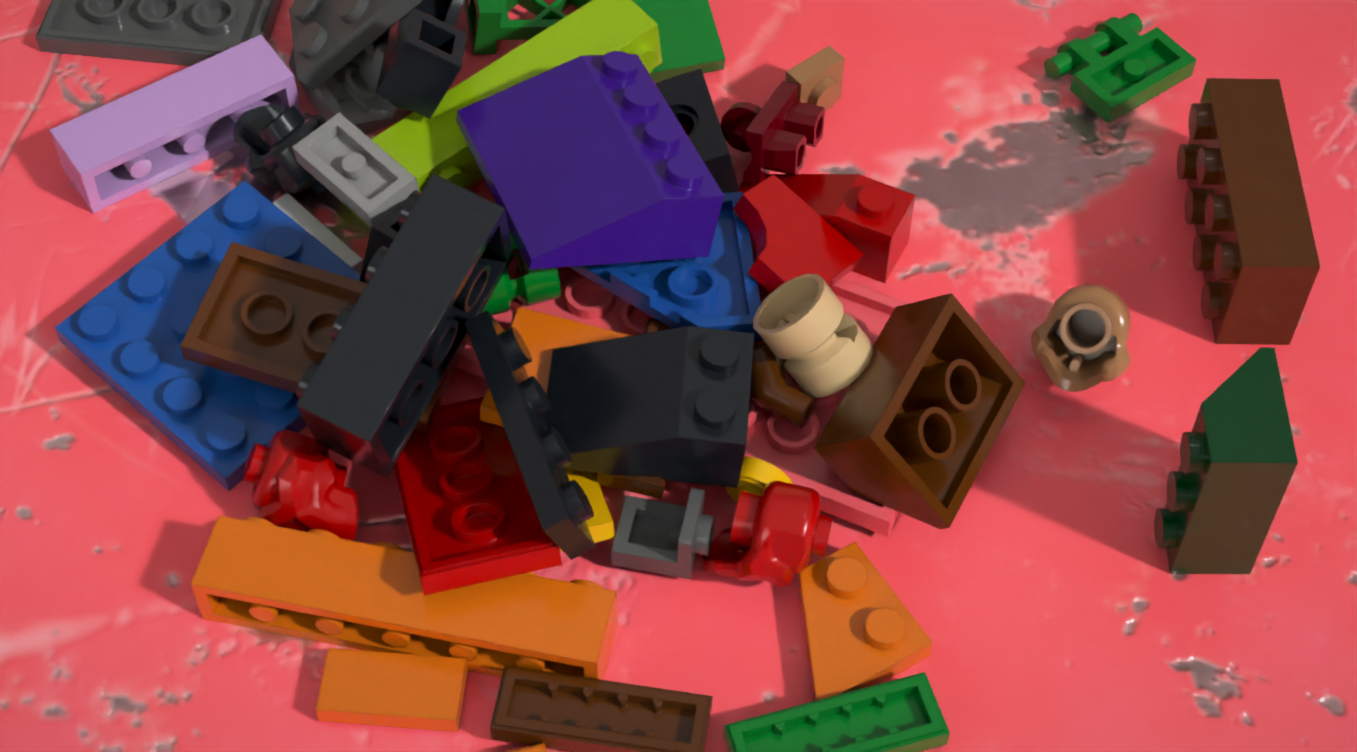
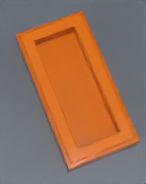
(392, 689)

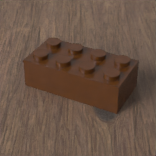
(1247, 212)

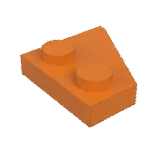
(855, 625)

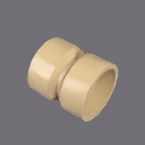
(811, 331)

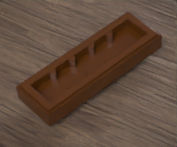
(597, 714)

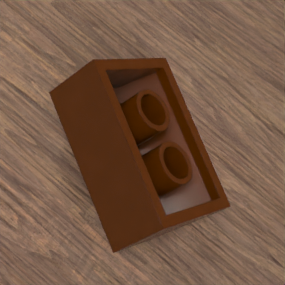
(922, 412)

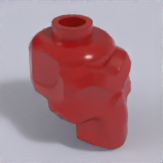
(301, 486)
(771, 535)

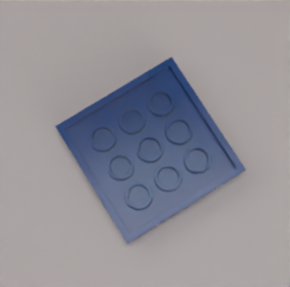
(139, 321)

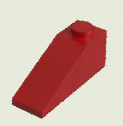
(863, 211)

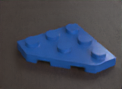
(693, 291)

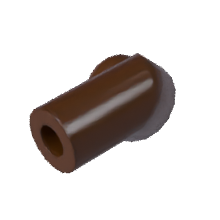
(772, 392)

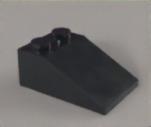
(656, 404)

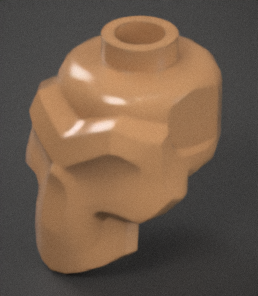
(1084, 338)

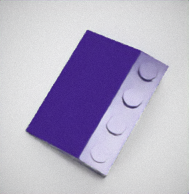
(593, 166)

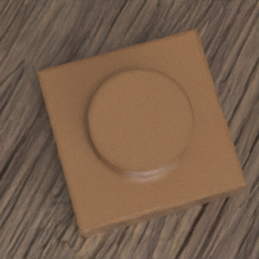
(819, 78)

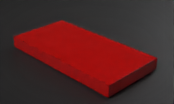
(468, 503)

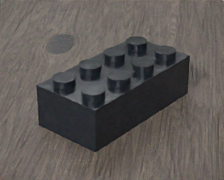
(406, 325)

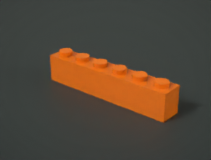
(375, 601)

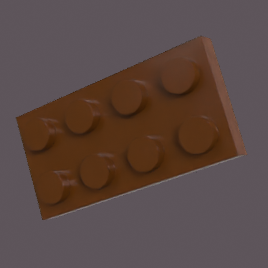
(274, 319)

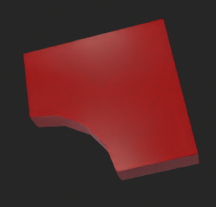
(792, 237)

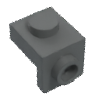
(662, 535)

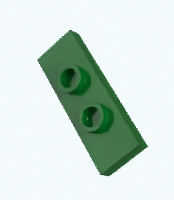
(877, 718)

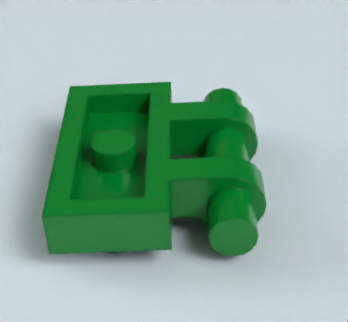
(1129, 74)

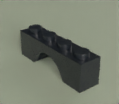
(422, 56)

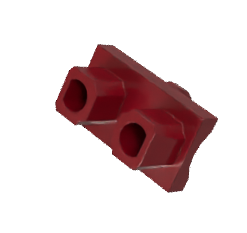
(774, 133)

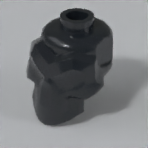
(268, 139)

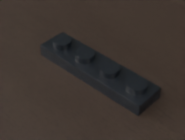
(537, 448)

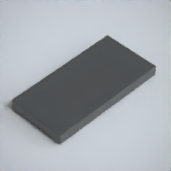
(154, 29)

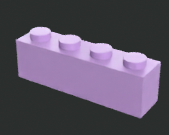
(170, 123)

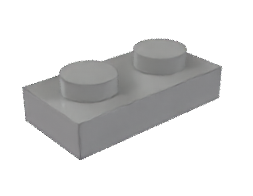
(355, 169)

